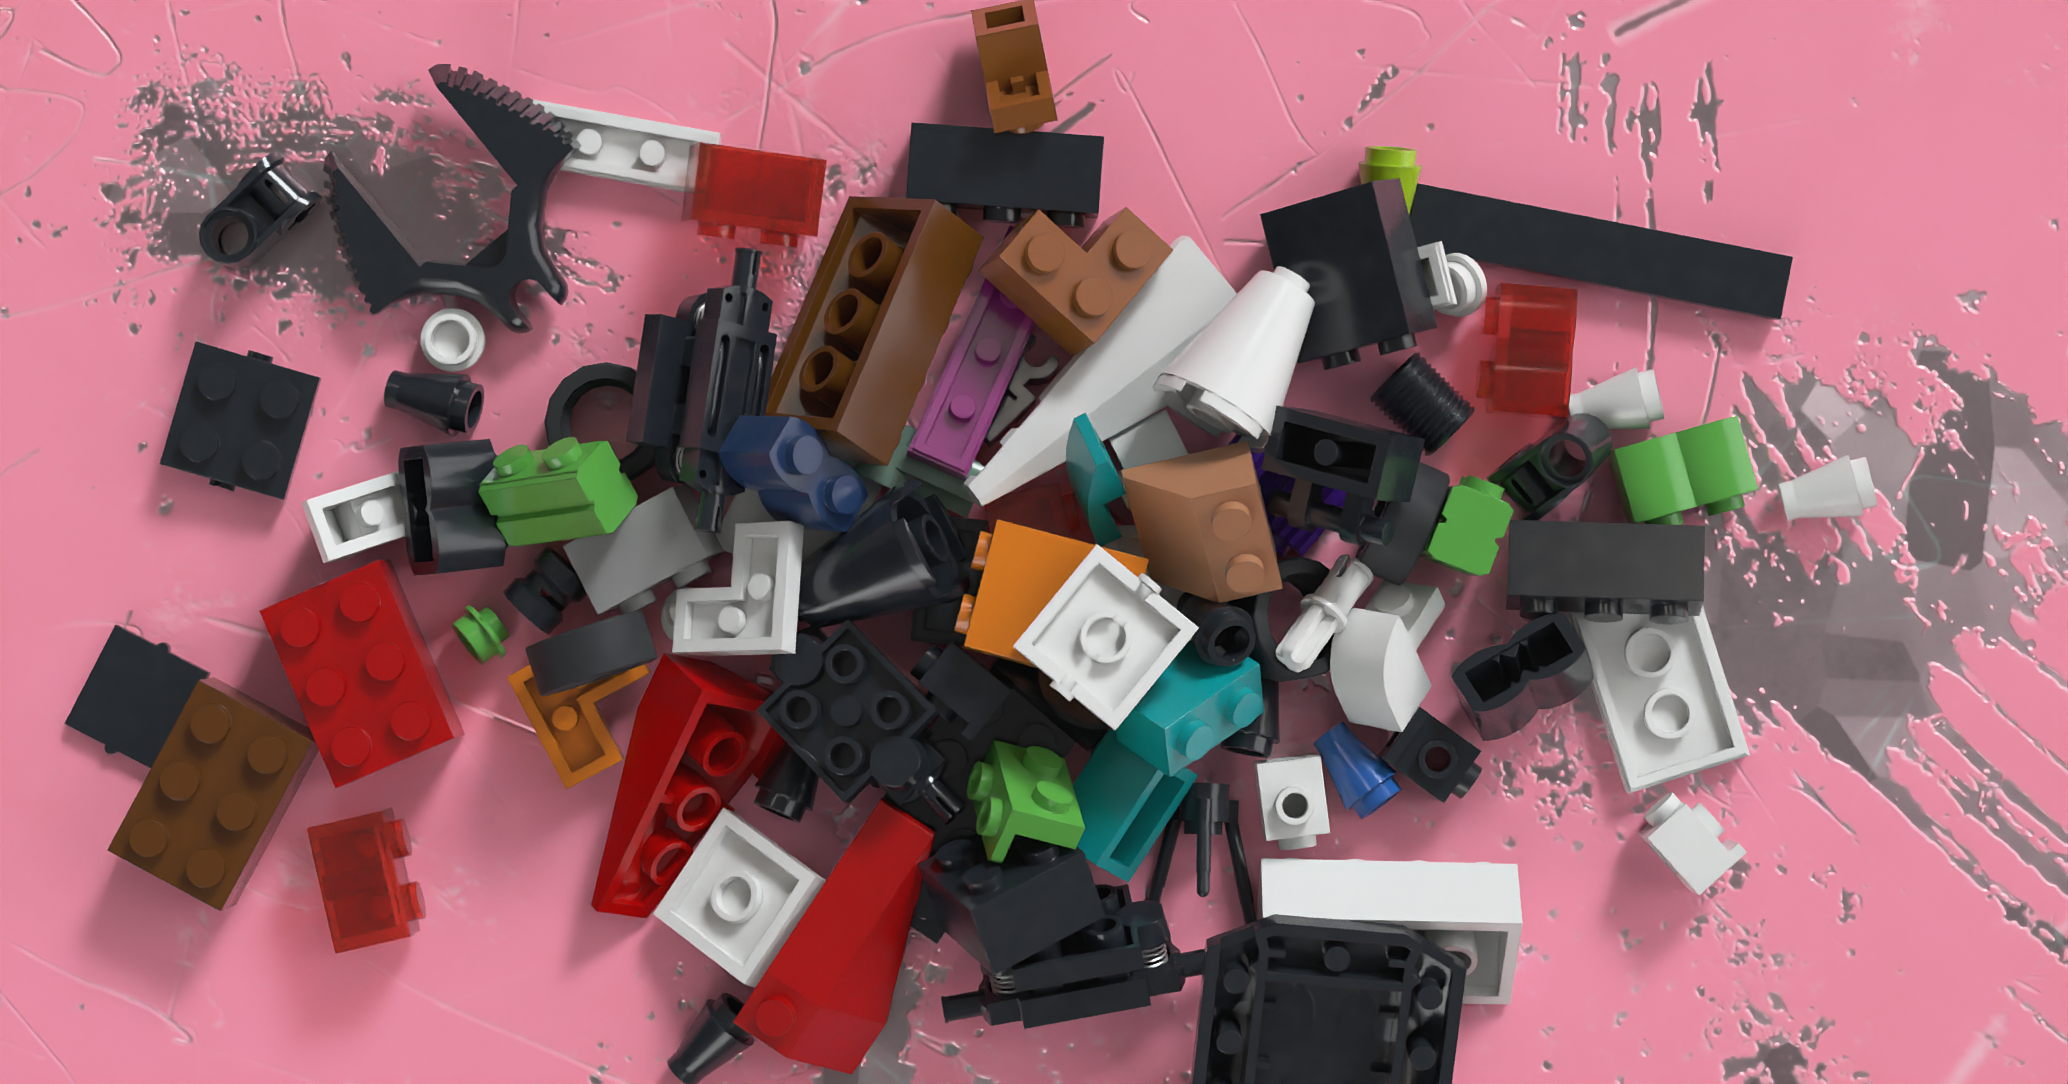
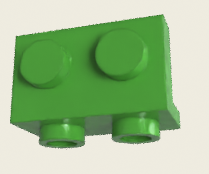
(1023, 795)

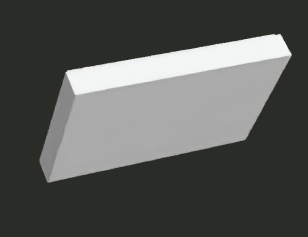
(1661, 697)

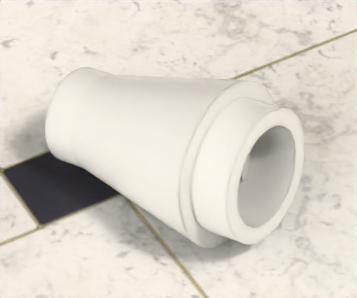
(1622, 401)
(1832, 490)

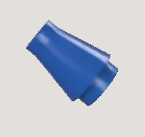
(1357, 771)

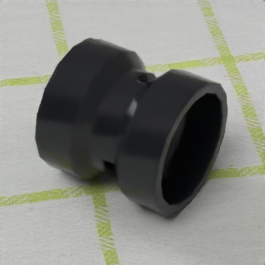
(554, 576)

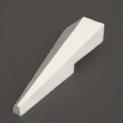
(1115, 374)

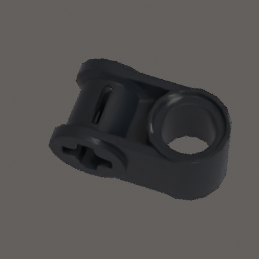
(261, 212)
(1545, 472)

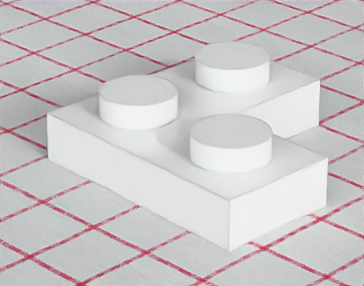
(758, 609)

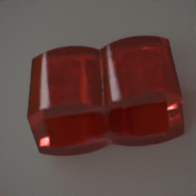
(1529, 351)

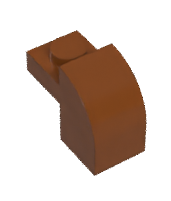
(1014, 67)

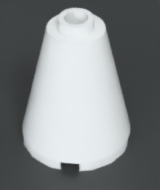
(1242, 360)

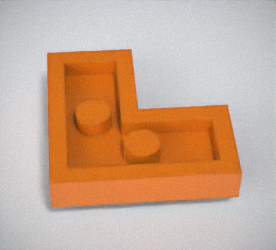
(573, 724)

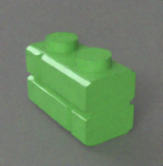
(557, 492)
(1468, 527)

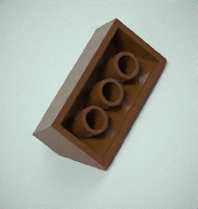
(873, 323)

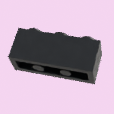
(1007, 172)
(1605, 570)

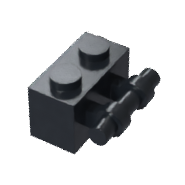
(1344, 456)

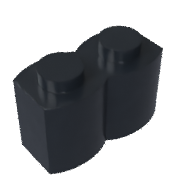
(445, 516)
(1534, 671)

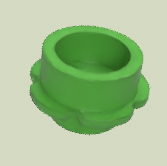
(481, 633)

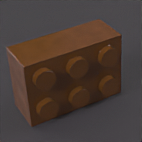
(216, 793)

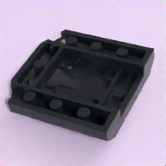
(1326, 1005)

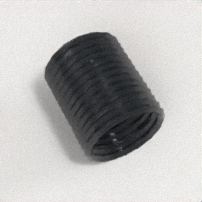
(1422, 403)

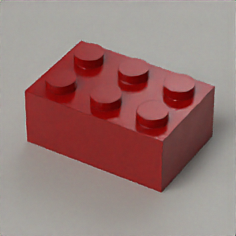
(362, 672)

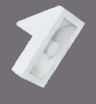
(357, 518)

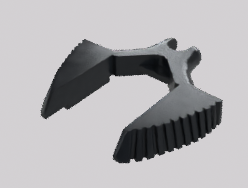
(530, 151)

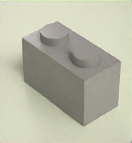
(644, 553)

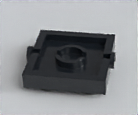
(240, 420)

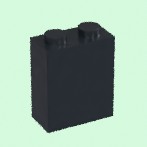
(1360, 270)

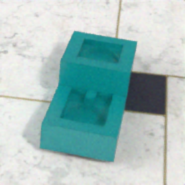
(1093, 479)

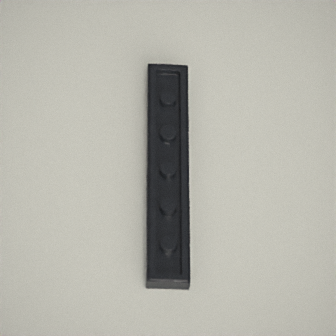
(1602, 252)

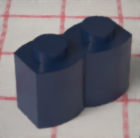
(793, 472)

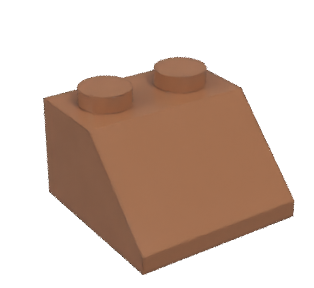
(1205, 523)

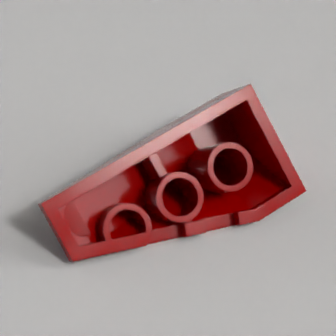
(684, 763)
(842, 961)

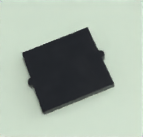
(134, 695)

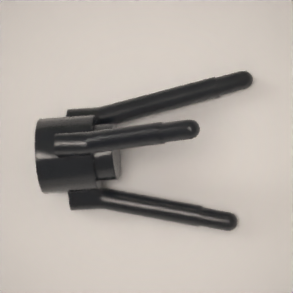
(1203, 814)

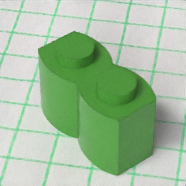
(1684, 472)

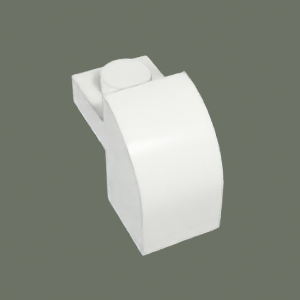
(1377, 659)

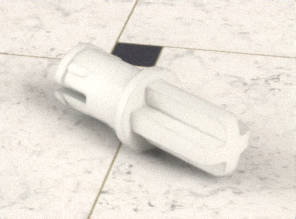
(1324, 613)

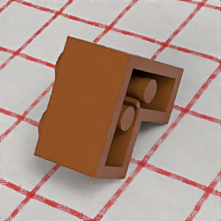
(1073, 288)

